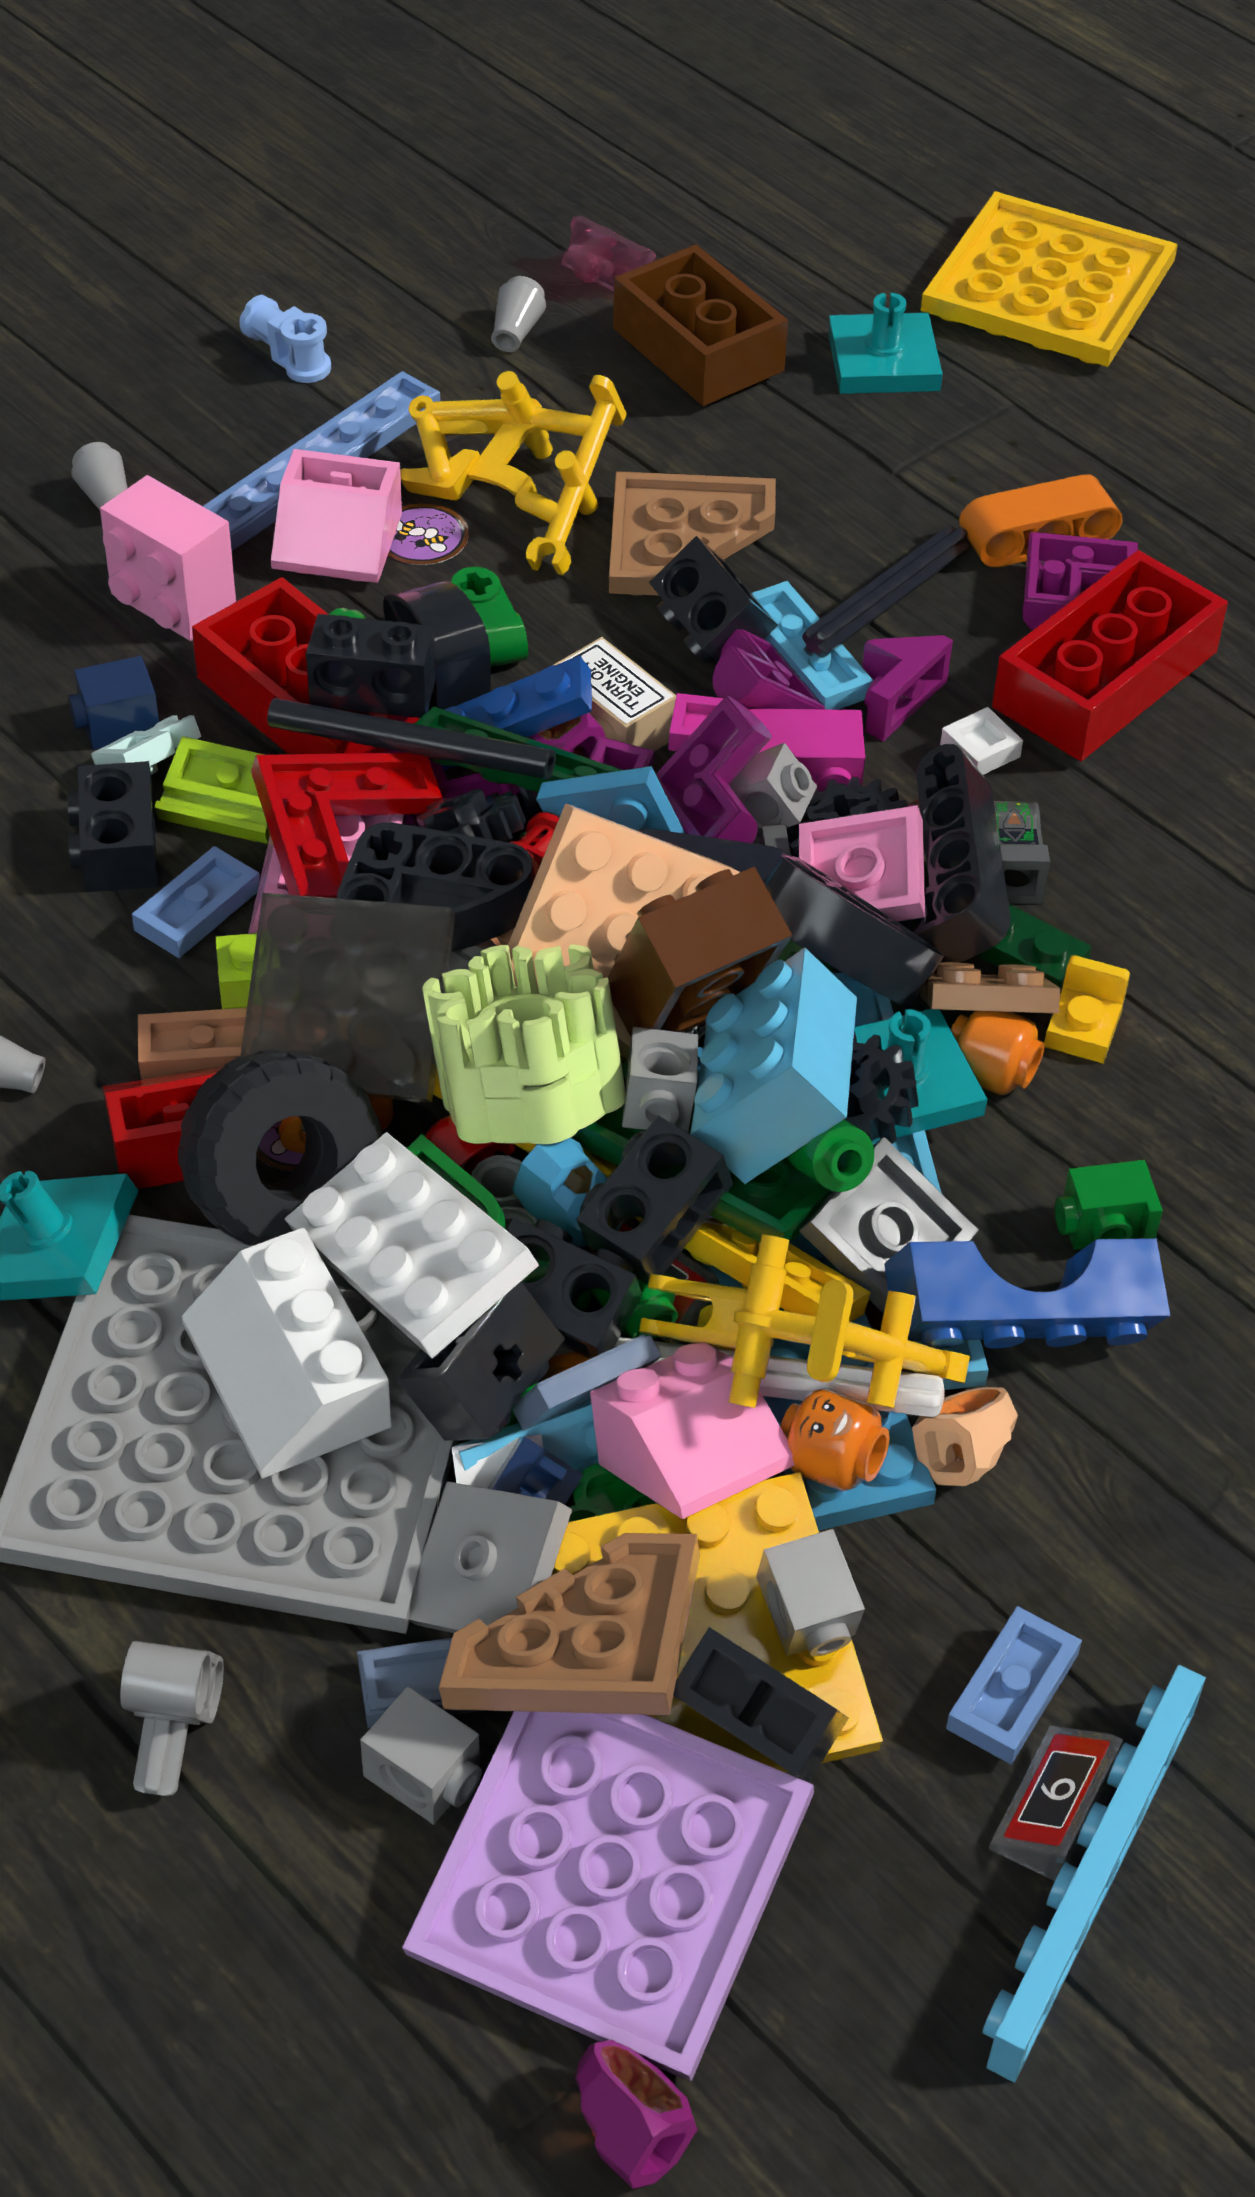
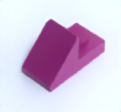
(904, 678)

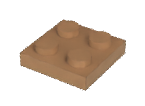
(1012, 990)

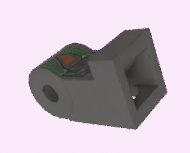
(1023, 849)

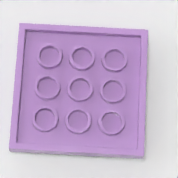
(612, 1878)

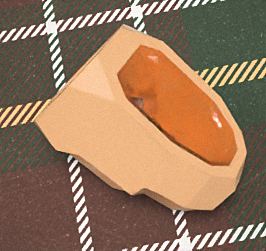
(965, 1435)

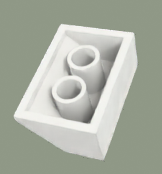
(287, 1355)

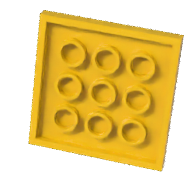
(1049, 278)
(732, 1603)

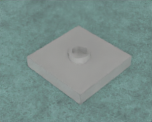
(484, 1554)

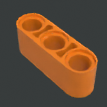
(1070, 506)

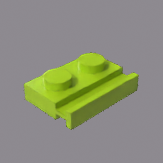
(213, 791)

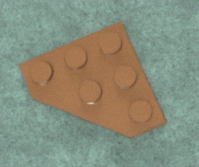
(664, 512)
(586, 1638)

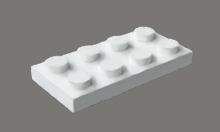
(412, 1244)

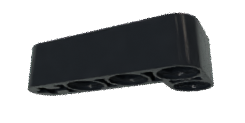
(966, 875)

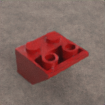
(147, 1124)

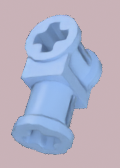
(292, 337)

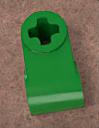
(502, 623)

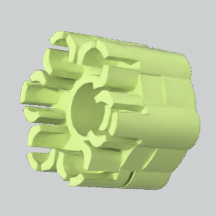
(522, 1056)

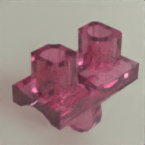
(601, 253)

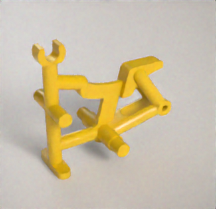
(513, 421)
(751, 1320)

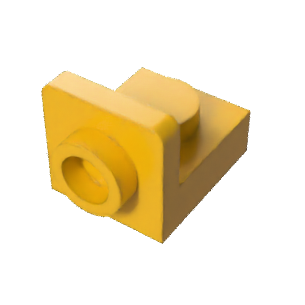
(1088, 1009)

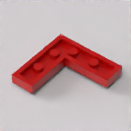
(308, 790)

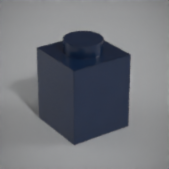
(113, 700)

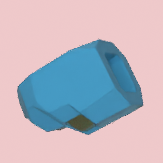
(555, 1182)

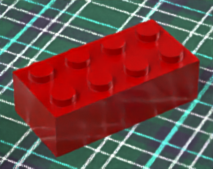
(259, 654)
(1108, 654)

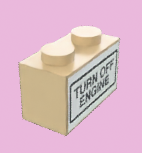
(626, 698)

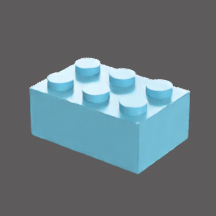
(775, 1065)

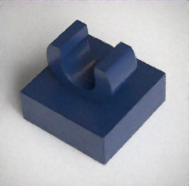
(536, 1473)

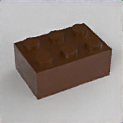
(699, 324)
(696, 951)

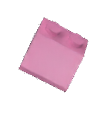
(678, 1435)

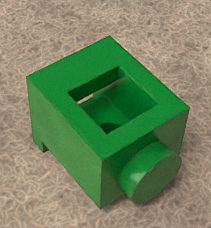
(1108, 1204)

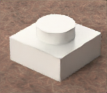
(984, 740)

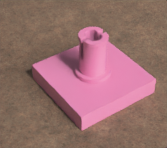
(873, 857)

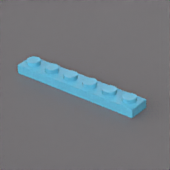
(1081, 1890)

